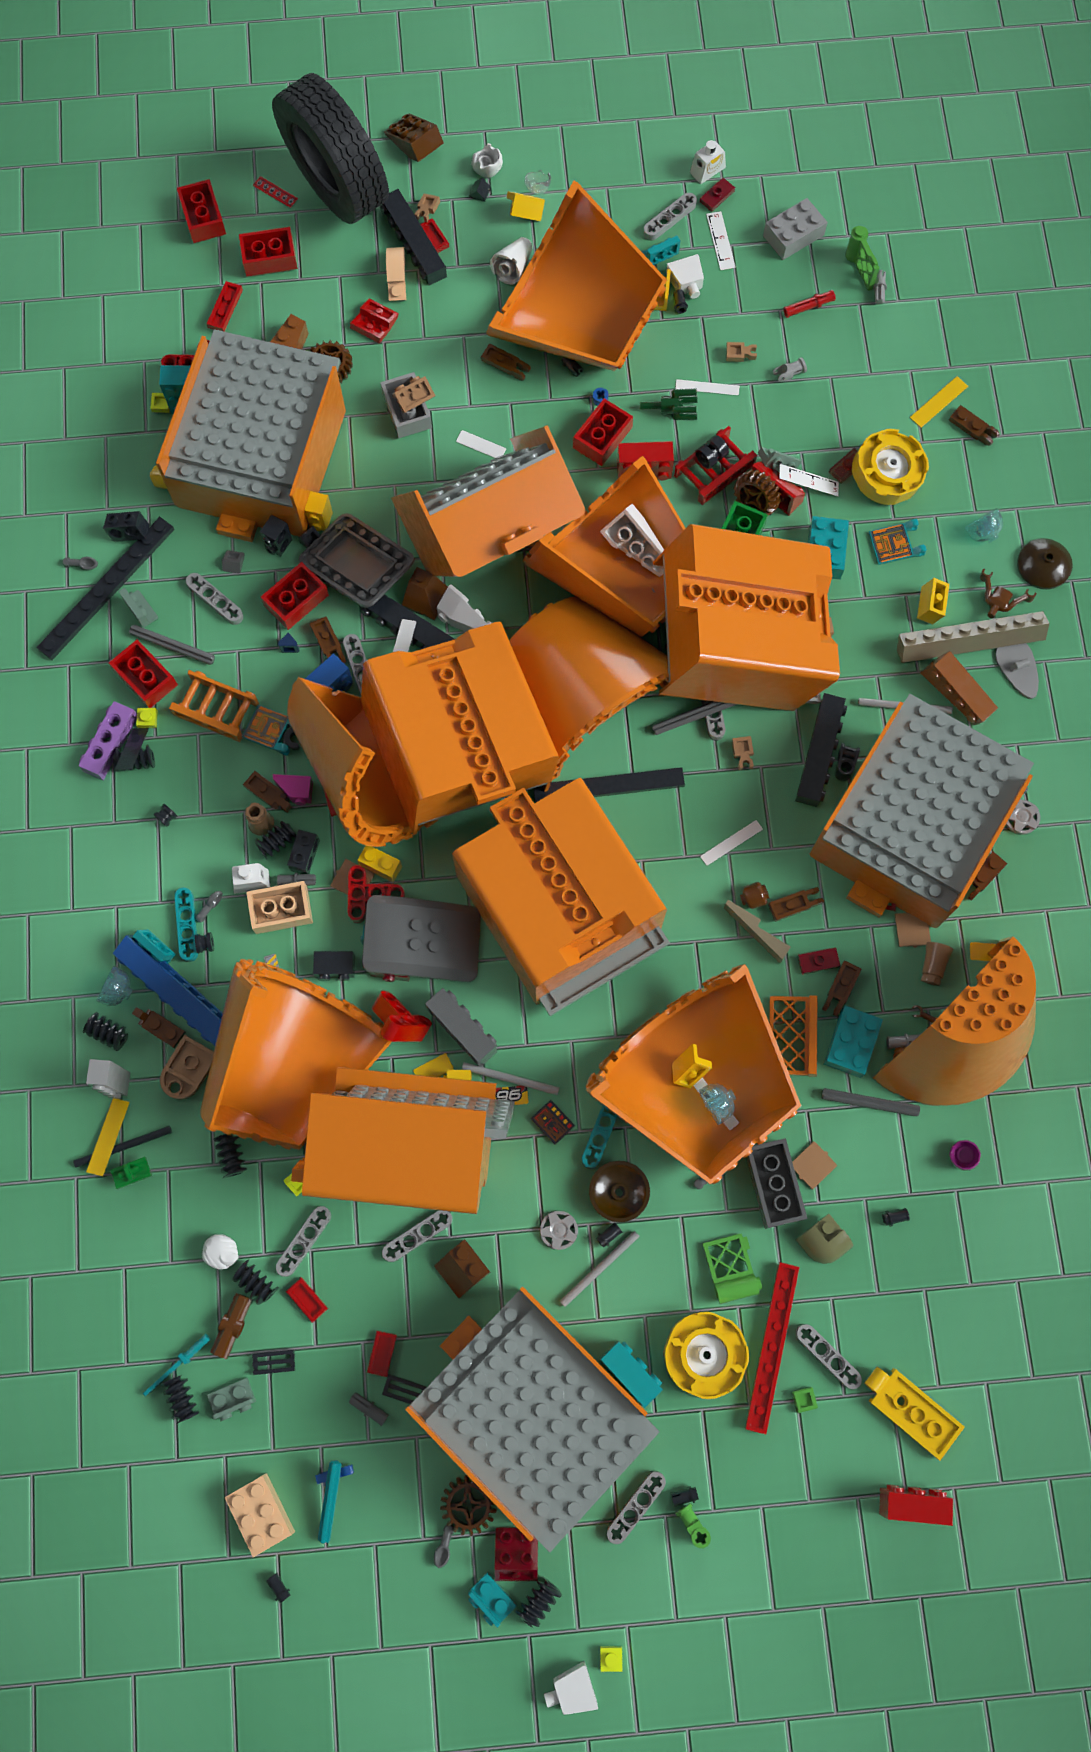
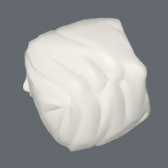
(487, 161)
(220, 1251)

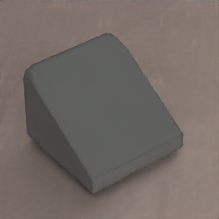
(233, 561)

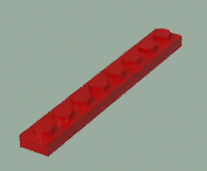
(772, 1348)

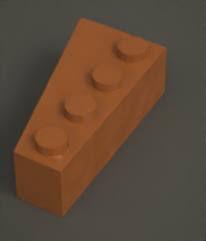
(292, 333)
(959, 688)

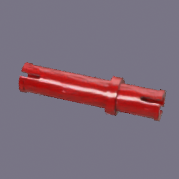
(807, 304)

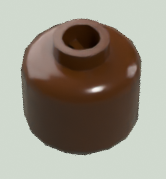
(754, 895)

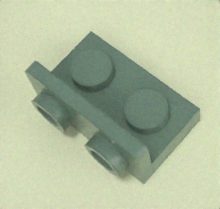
(773, 459)
(139, 607)
(231, 1399)

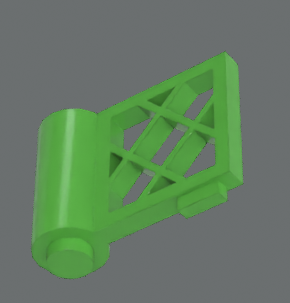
(861, 254)
(736, 1285)

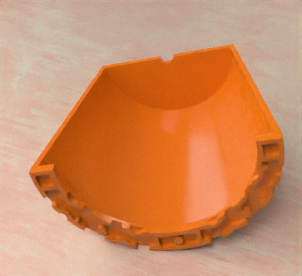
(582, 289)
(598, 572)
(583, 669)
(348, 763)
(737, 1038)
(975, 1039)
(277, 1048)

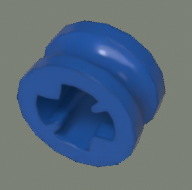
(599, 391)

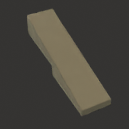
(750, 923)

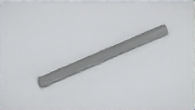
(893, 704)
(511, 1078)
(599, 1268)

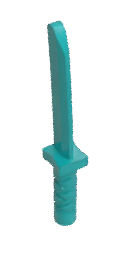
(184, 1358)

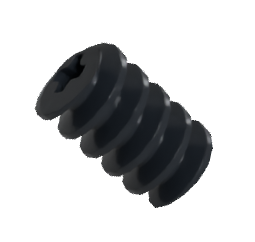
(144, 758)
(275, 839)
(105, 1032)
(230, 1155)
(254, 1283)
(179, 1399)
(539, 1603)

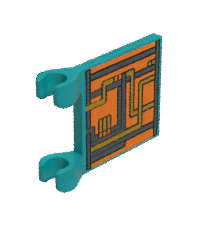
(894, 543)
(267, 729)

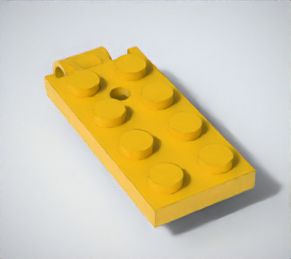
(919, 1414)

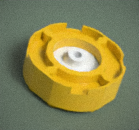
(890, 467)
(726, 1358)

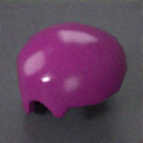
(965, 1155)

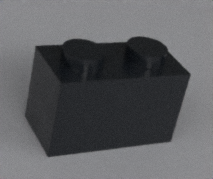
(334, 965)

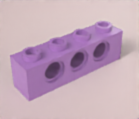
(118, 735)

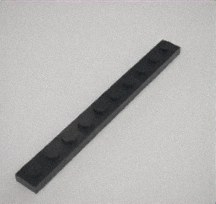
(105, 589)

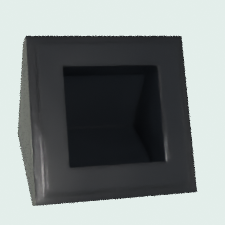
(480, 190)
(309, 537)

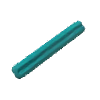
(329, 1501)

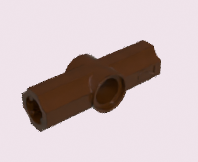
(231, 1326)

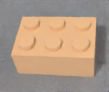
(279, 907)
(259, 1515)

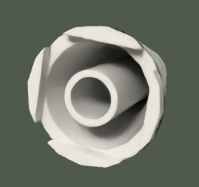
(511, 261)

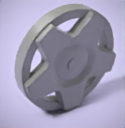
(1023, 816)
(559, 1230)

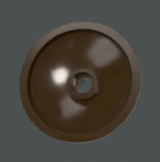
(1039, 570)
(621, 1176)

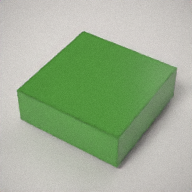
(804, 1399)

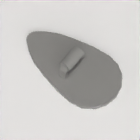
(1019, 668)

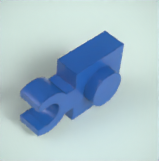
(346, 1470)

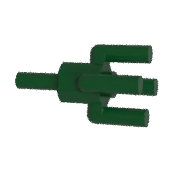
(674, 404)

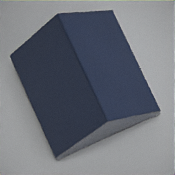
(288, 644)

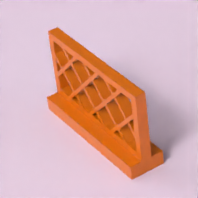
(810, 1031)

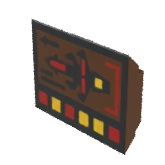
(552, 1122)

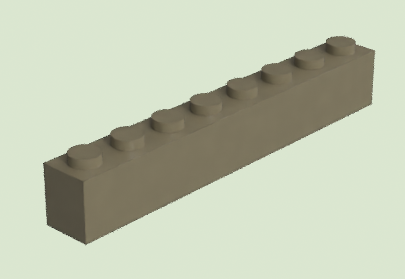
(973, 636)

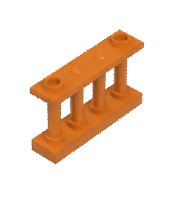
(215, 723)

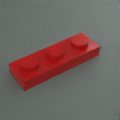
(224, 306)

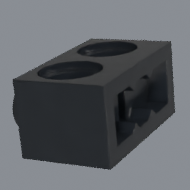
(126, 526)
(276, 536)
(303, 852)

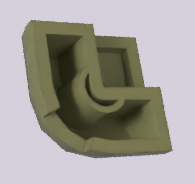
(825, 1241)

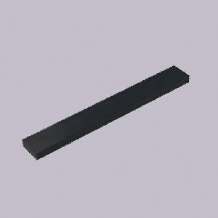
(623, 783)

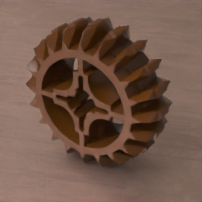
(338, 351)
(757, 491)
(458, 1507)

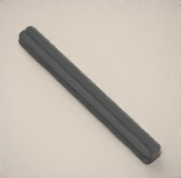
(172, 644)
(690, 716)
(870, 1102)

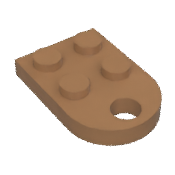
(188, 1067)

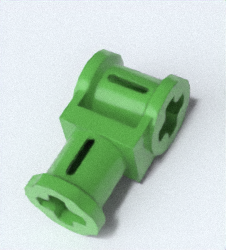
(693, 1525)

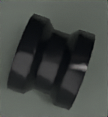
(165, 815)
(204, 942)

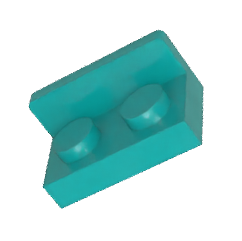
(663, 251)
(158, 949)
(491, 1600)

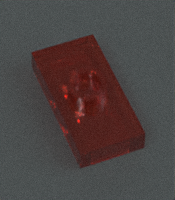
(843, 468)

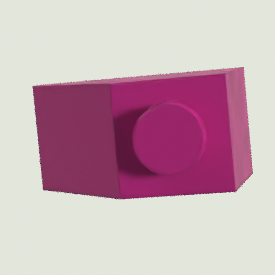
(295, 787)

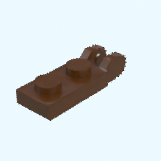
(505, 362)
(973, 425)
(327, 638)
(990, 869)
(793, 904)
(842, 986)

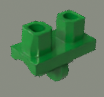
(131, 1172)

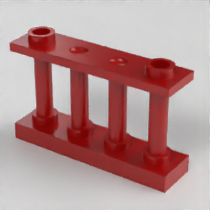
(719, 481)

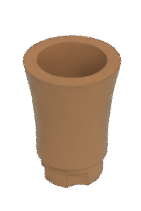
(259, 819)
(935, 962)

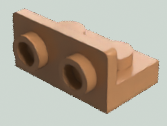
(413, 394)

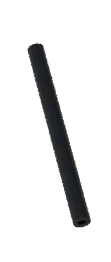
(128, 1144)

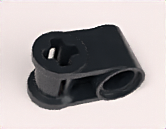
(847, 759)

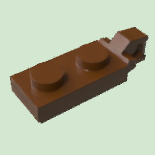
(267, 792)
(159, 1027)

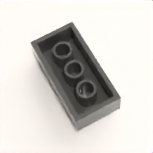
(461, 1027)
(775, 1184)

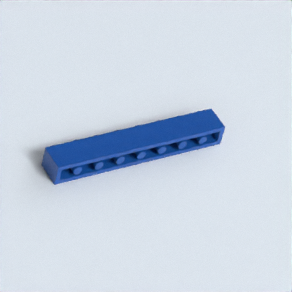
(171, 988)

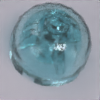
(986, 527)
(115, 988)
(718, 1101)

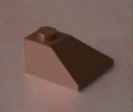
(424, 593)

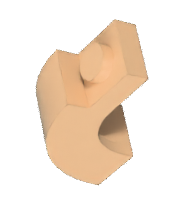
(396, 273)

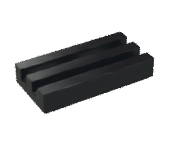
(287, 1369)
(387, 1385)

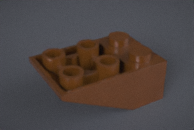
(415, 136)

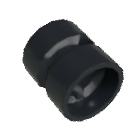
(711, 452)

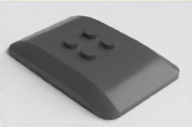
(357, 560)
(421, 938)

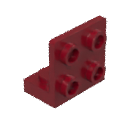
(515, 1556)

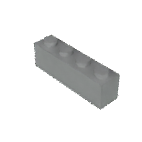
(108, 1078)

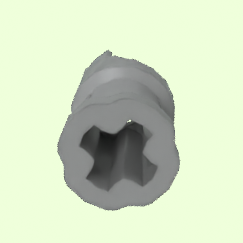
(789, 370)

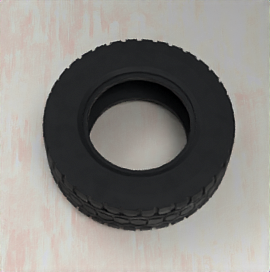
(330, 148)

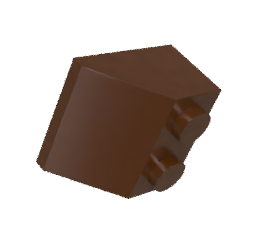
(462, 1268)

